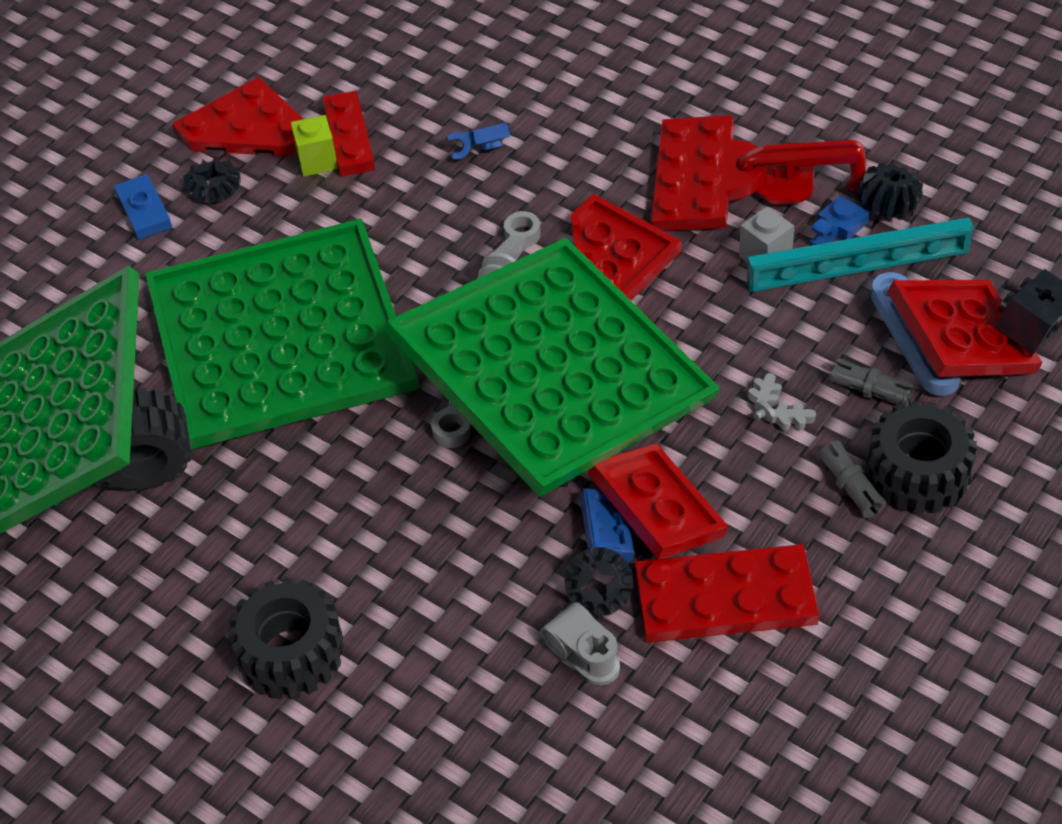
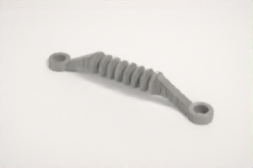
(504, 255)

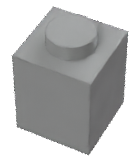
(765, 234)

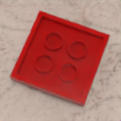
(957, 329)

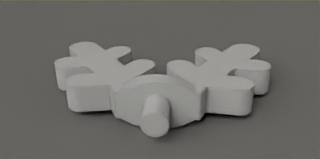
(766, 395)

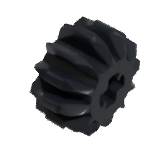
(890, 191)

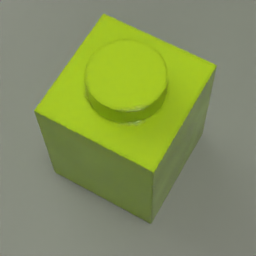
(314, 145)

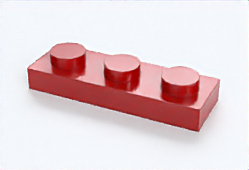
(349, 133)

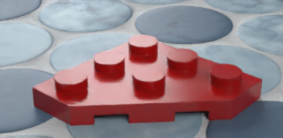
(241, 122)
(622, 244)

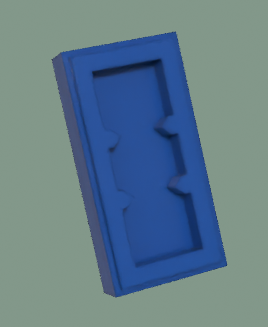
(143, 206)
(605, 524)

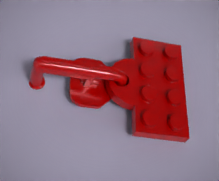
(705, 169)

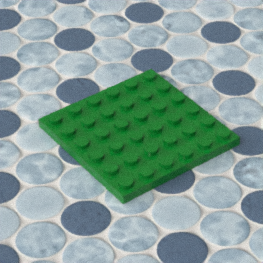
(278, 333)
(551, 364)
(67, 398)

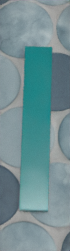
(859, 254)

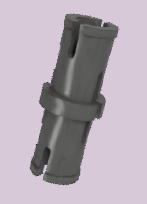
(872, 382)
(852, 479)

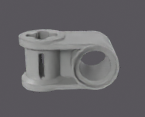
(583, 644)

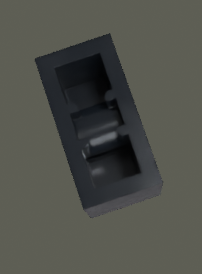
(1033, 311)

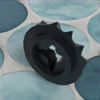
(220, 187)
(609, 563)

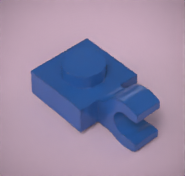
(488, 138)
(839, 220)

